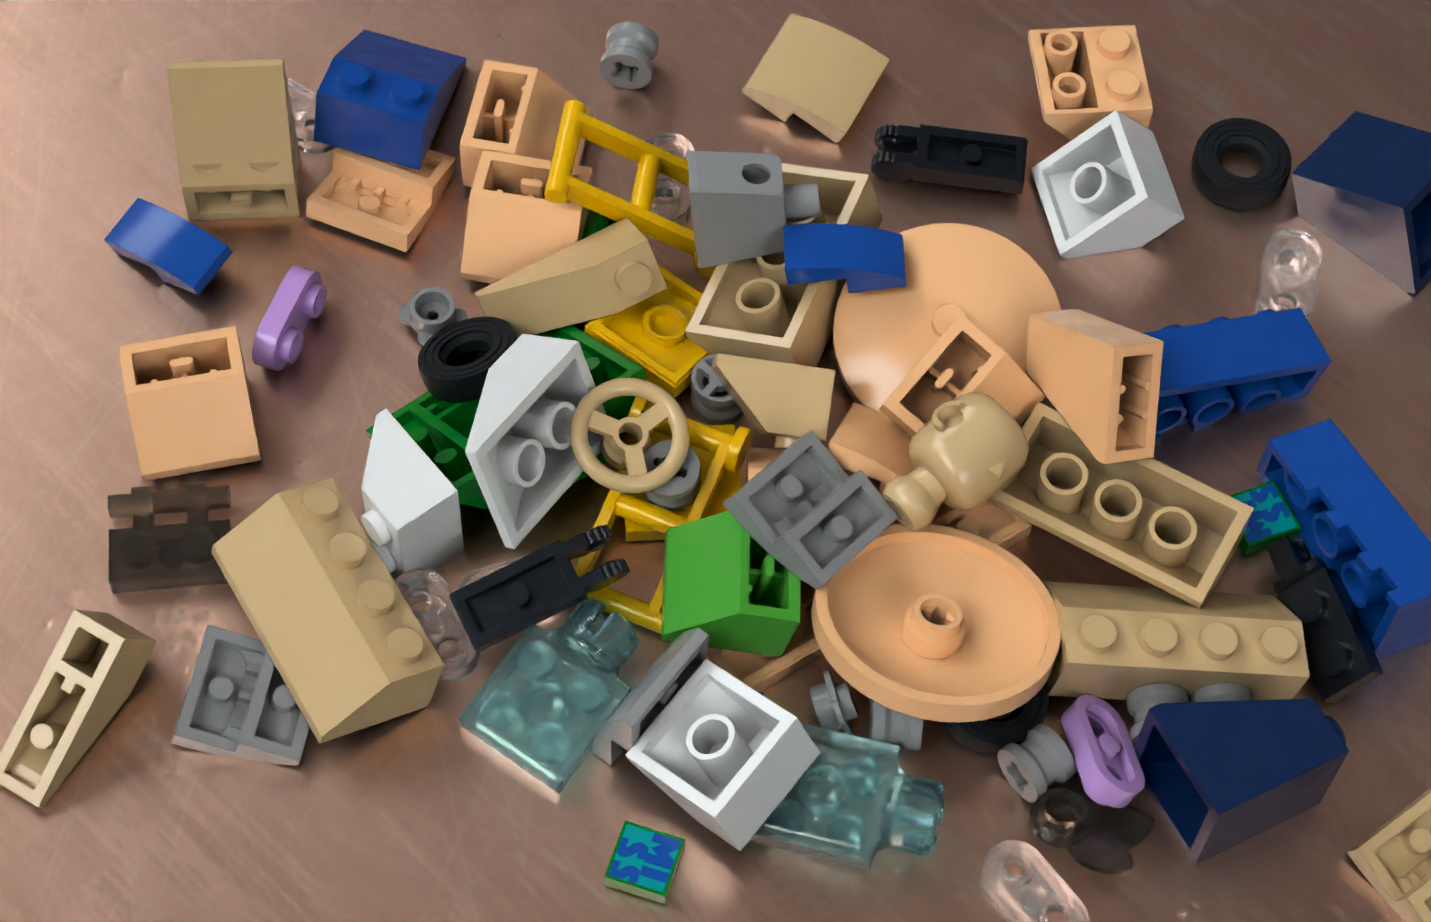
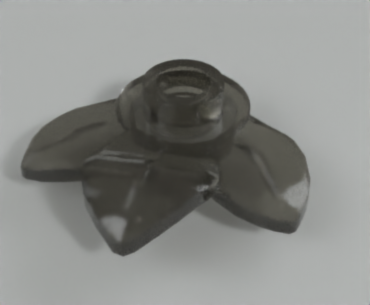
(1089, 831)

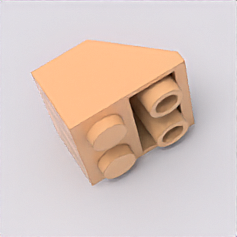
(1088, 75)
(515, 114)
(512, 220)
(960, 364)
(189, 403)

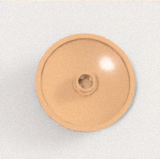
(947, 274)
(938, 625)

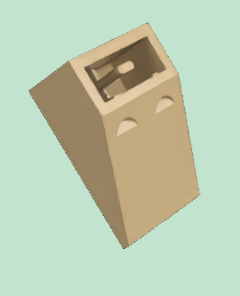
(235, 139)

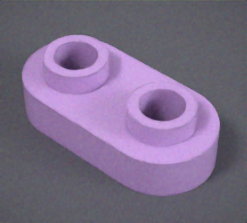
(282, 327)
(1102, 752)

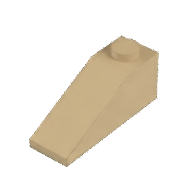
(577, 282)
(72, 702)

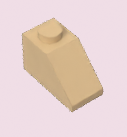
(778, 396)

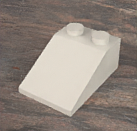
(523, 431)

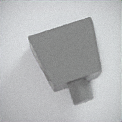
(743, 205)

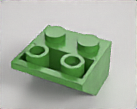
(727, 588)

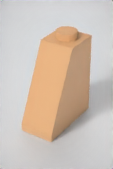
(1098, 380)

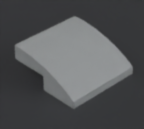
(810, 511)
(651, 695)
(239, 703)

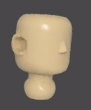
(958, 459)

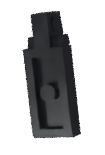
(1333, 636)

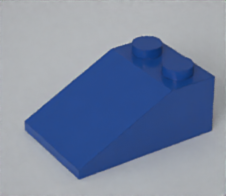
(385, 98)

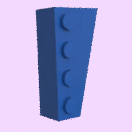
(1236, 365)
(1357, 532)

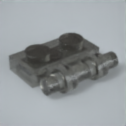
(166, 554)

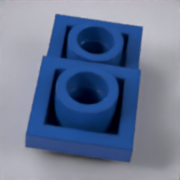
(168, 245)
(859, 254)

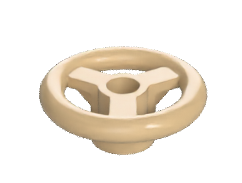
(620, 454)

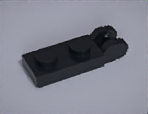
(950, 157)
(533, 588)

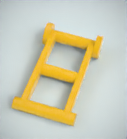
(650, 161)
(729, 455)

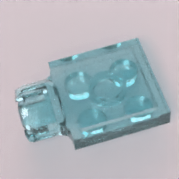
(554, 693)
(855, 804)

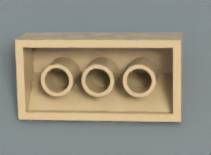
(749, 301)
(1125, 512)
(328, 611)
(1147, 636)

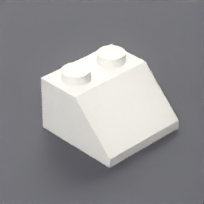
(1107, 189)
(408, 502)
(724, 753)

